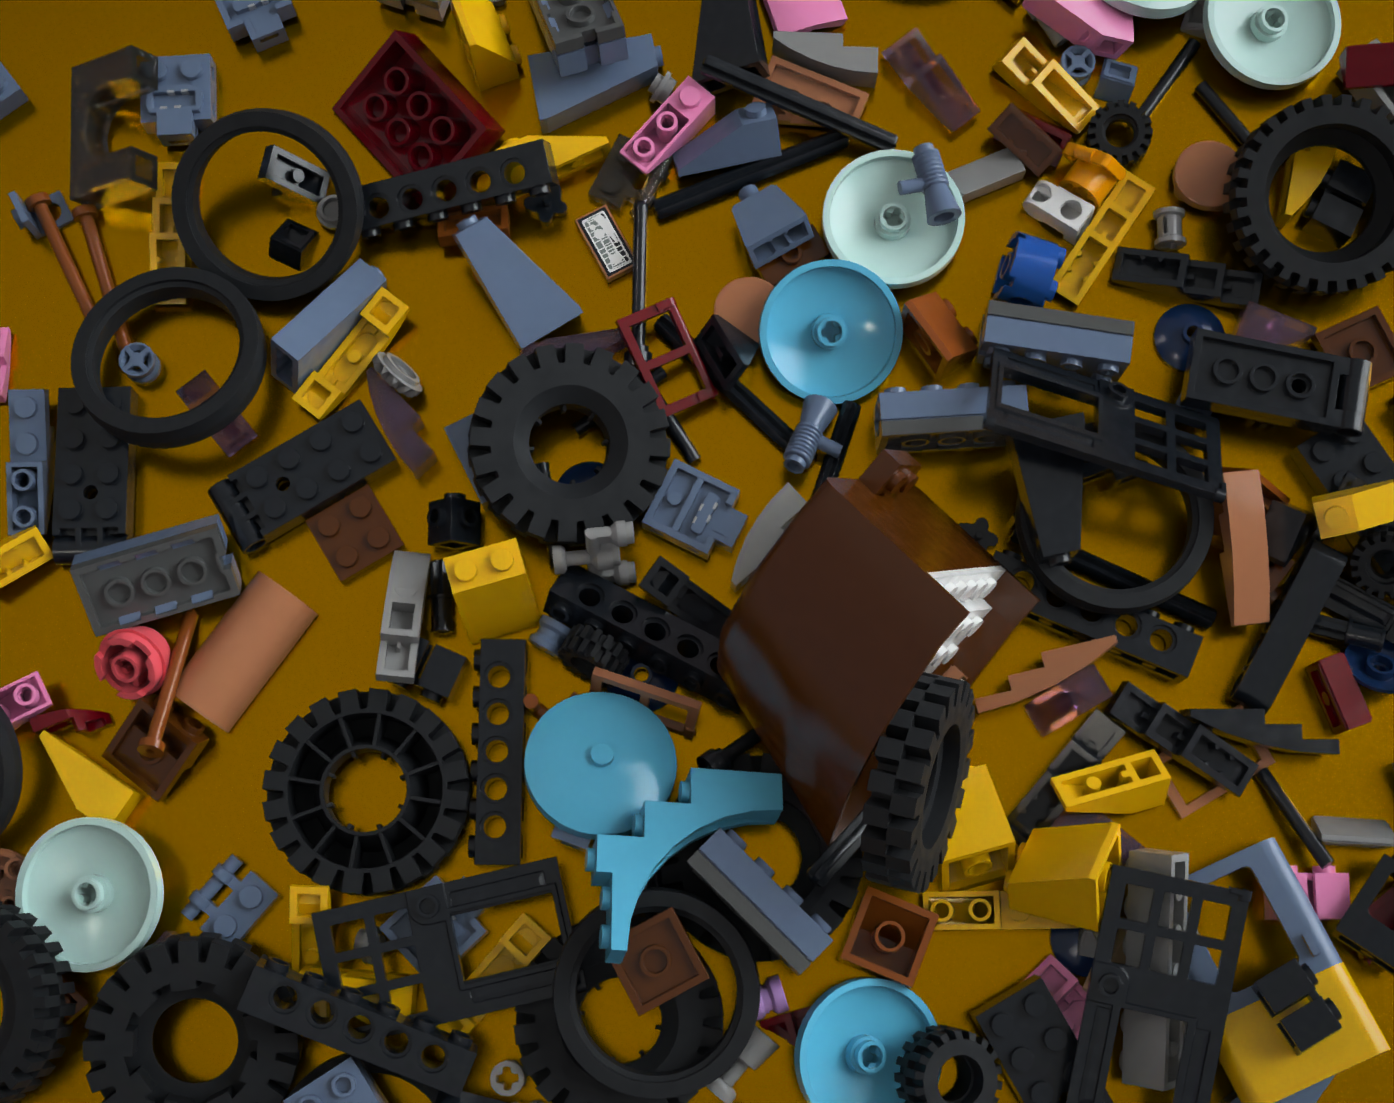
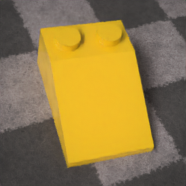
(485, 42)

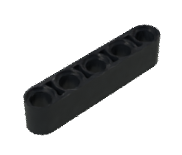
(1288, 626)

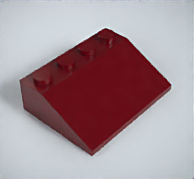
(415, 110)

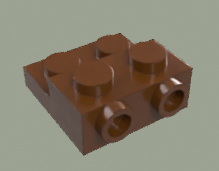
(183, 743)

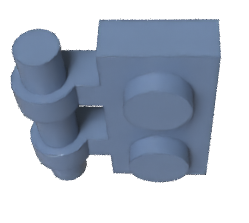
(241, 908)

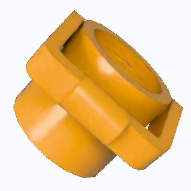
(1091, 173)

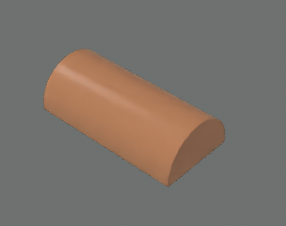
(243, 651)

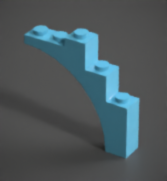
(705, 803)

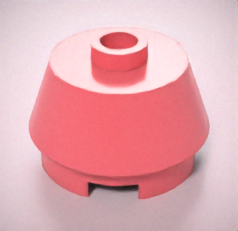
(133, 661)

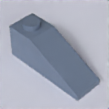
(736, 139)

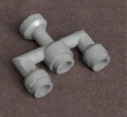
(601, 553)

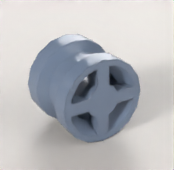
(1078, 58)
(134, 356)
(549, 635)

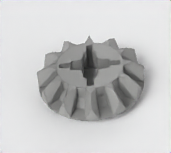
(397, 373)

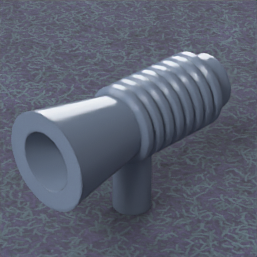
(933, 183)
(808, 434)

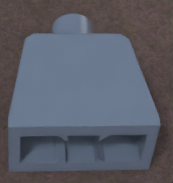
(769, 223)

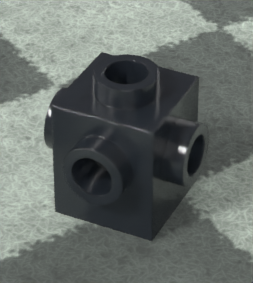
(454, 522)

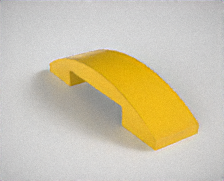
(354, 356)
(302, 903)
(515, 950)

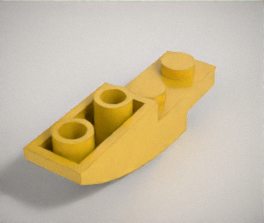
(982, 912)

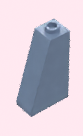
(576, 95)
(515, 285)
(323, 325)

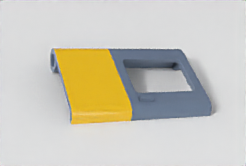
(1252, 1046)

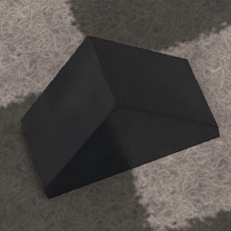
(725, 350)
(1287, 530)

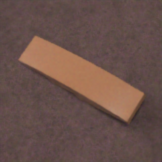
(1246, 549)
(1058, 666)

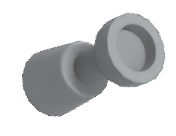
(754, 1055)

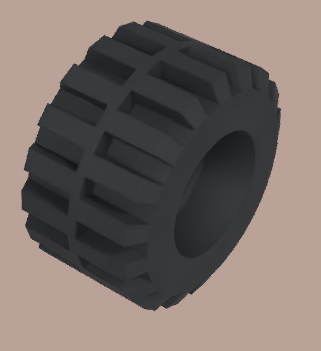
(927, 1055)

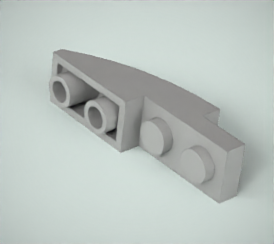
(403, 617)

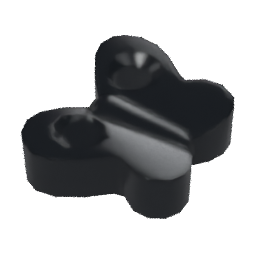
(547, 206)
(980, 533)

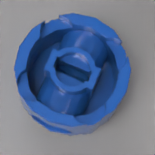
(1028, 271)

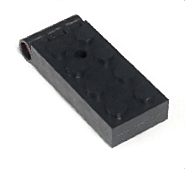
(1257, 377)
(1328, 457)
(89, 462)
(321, 469)
(1030, 1041)

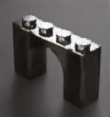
(96, 96)

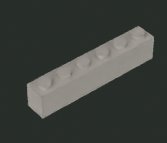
(1150, 1041)

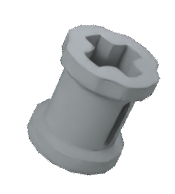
(1169, 228)
(500, 1086)

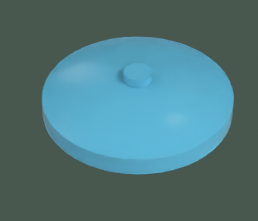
(830, 330)
(598, 763)
(853, 1041)

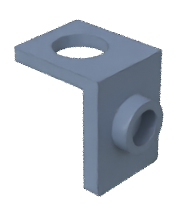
(29, 219)

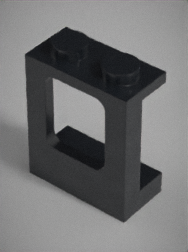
(1363, 931)

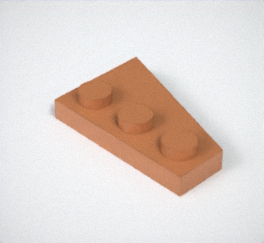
(816, 87)

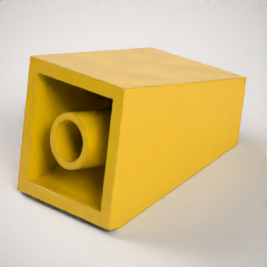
(492, 590)
(982, 838)
(1065, 873)

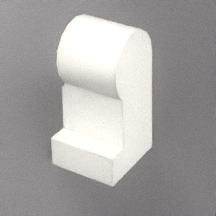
(1059, 209)

